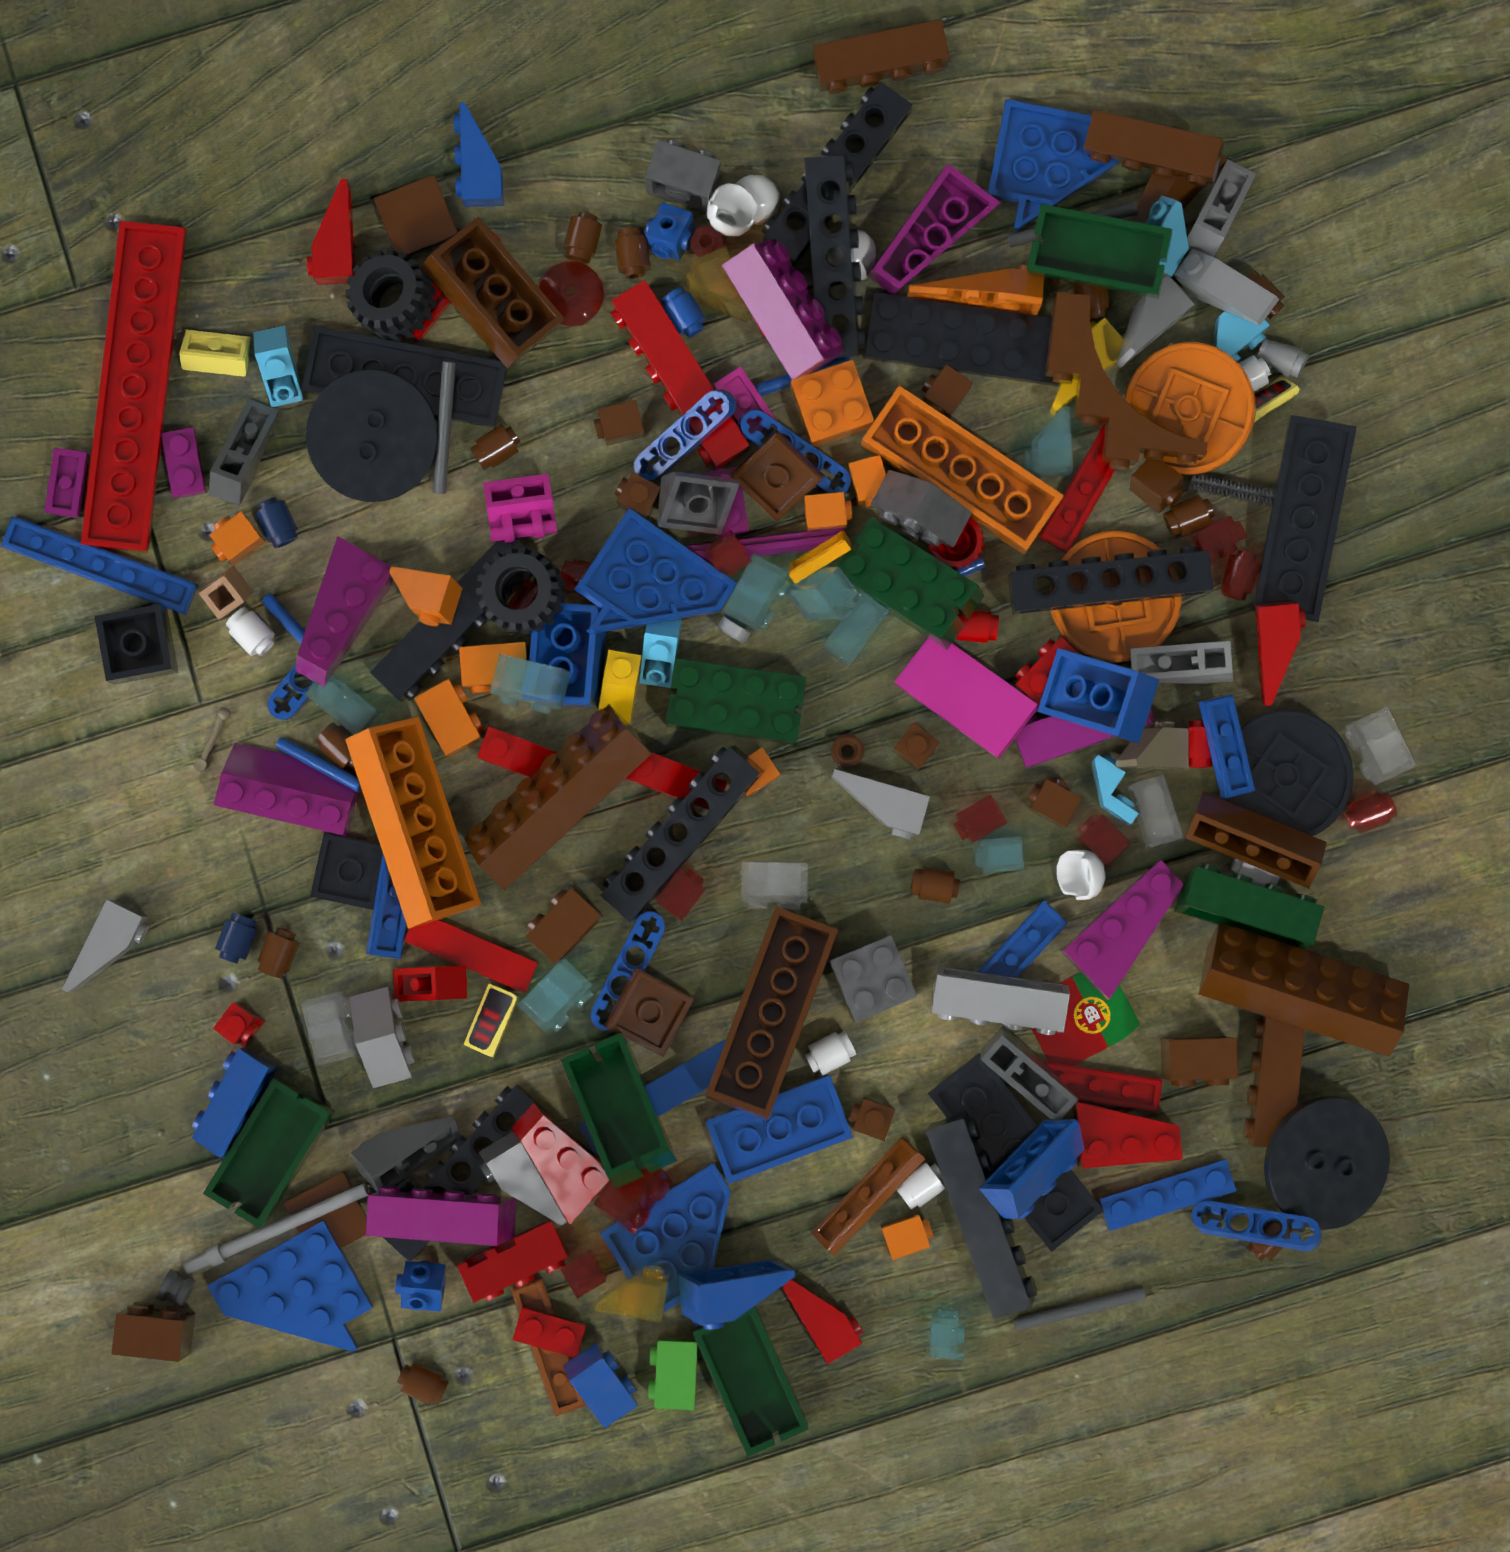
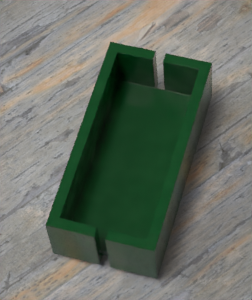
(1099, 251)
(910, 583)
(735, 701)
(1249, 906)
(618, 1110)
(269, 1152)
(751, 1381)

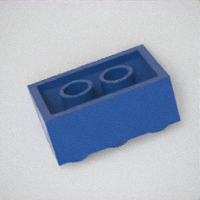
(574, 649)
(233, 1100)
(1034, 1168)

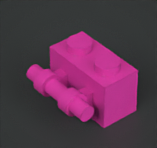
(520, 508)

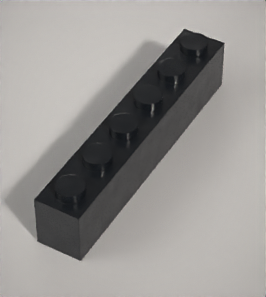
(427, 646)
(984, 1229)

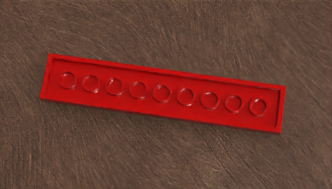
(133, 386)

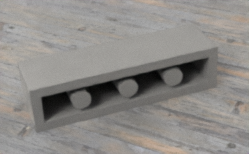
(1000, 1000)

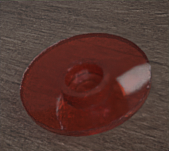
(588, 298)

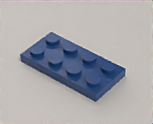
(799, 1124)

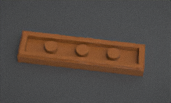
(868, 1196)
(560, 1391)

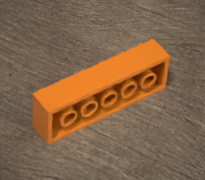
(981, 479)
(413, 821)

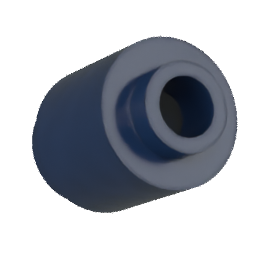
(276, 522)
(236, 938)

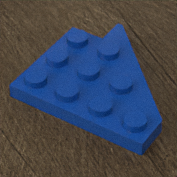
(1041, 158)
(649, 579)
(679, 1232)
(297, 1289)

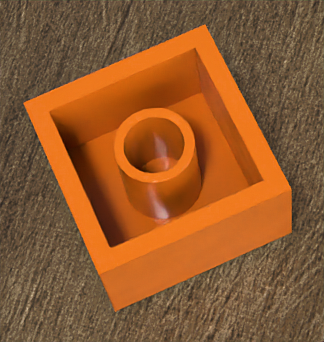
(832, 404)

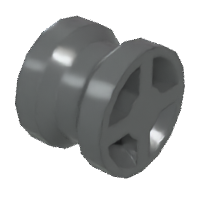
(175, 1289)

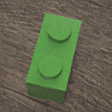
(675, 1373)

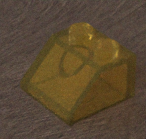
(713, 286)
(637, 1295)

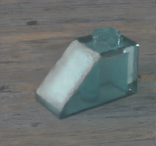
(1052, 448)

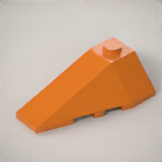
(998, 290)

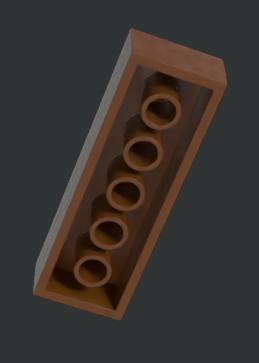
(556, 796)
(1304, 989)
(771, 1013)

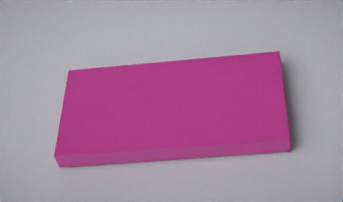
(967, 696)

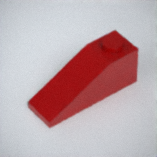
(334, 243)
(1277, 638)
(512, 752)
(668, 778)
(825, 1322)

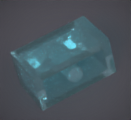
(756, 594)
(824, 595)
(856, 630)
(530, 683)
(343, 705)
(556, 996)

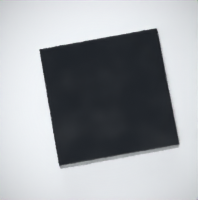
(347, 871)

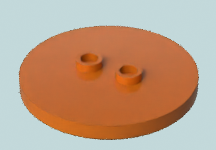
(1197, 396)
(1114, 629)

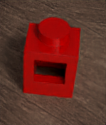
(238, 1024)

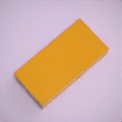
(819, 556)

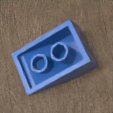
(1098, 695)
(729, 1291)

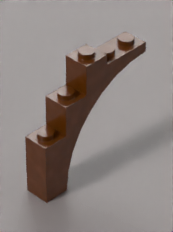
(1126, 432)

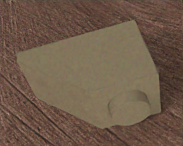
(1158, 749)

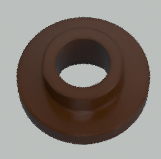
(849, 740)

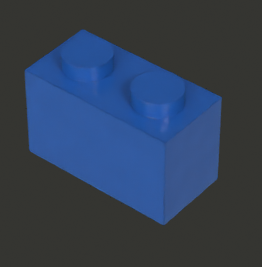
(601, 1385)

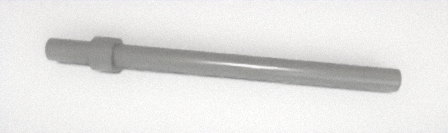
(218, 1253)

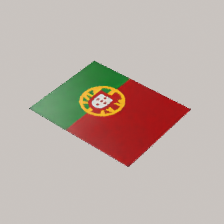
(1090, 1024)

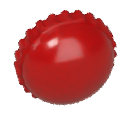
(966, 549)

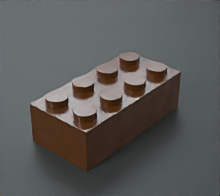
(492, 292)

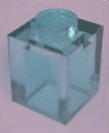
(999, 855)

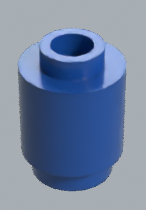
(683, 312)

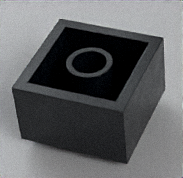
(136, 644)

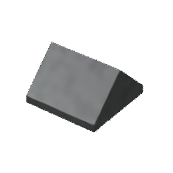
(695, 502)

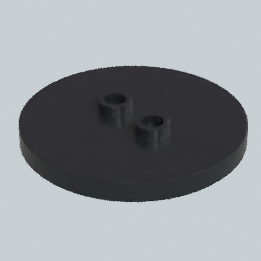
(372, 435)
(1297, 770)
(1327, 1161)

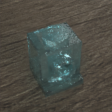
(946, 1335)

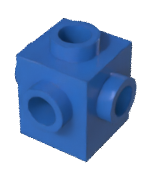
(670, 232)
(422, 1286)

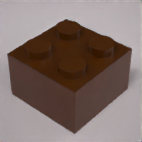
(563, 925)
(1199, 1059)
(153, 1332)

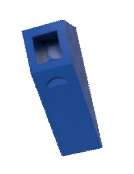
(480, 171)

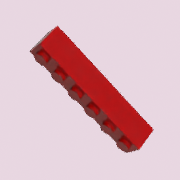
(676, 370)

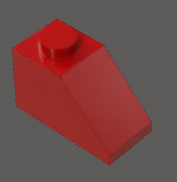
(430, 983)

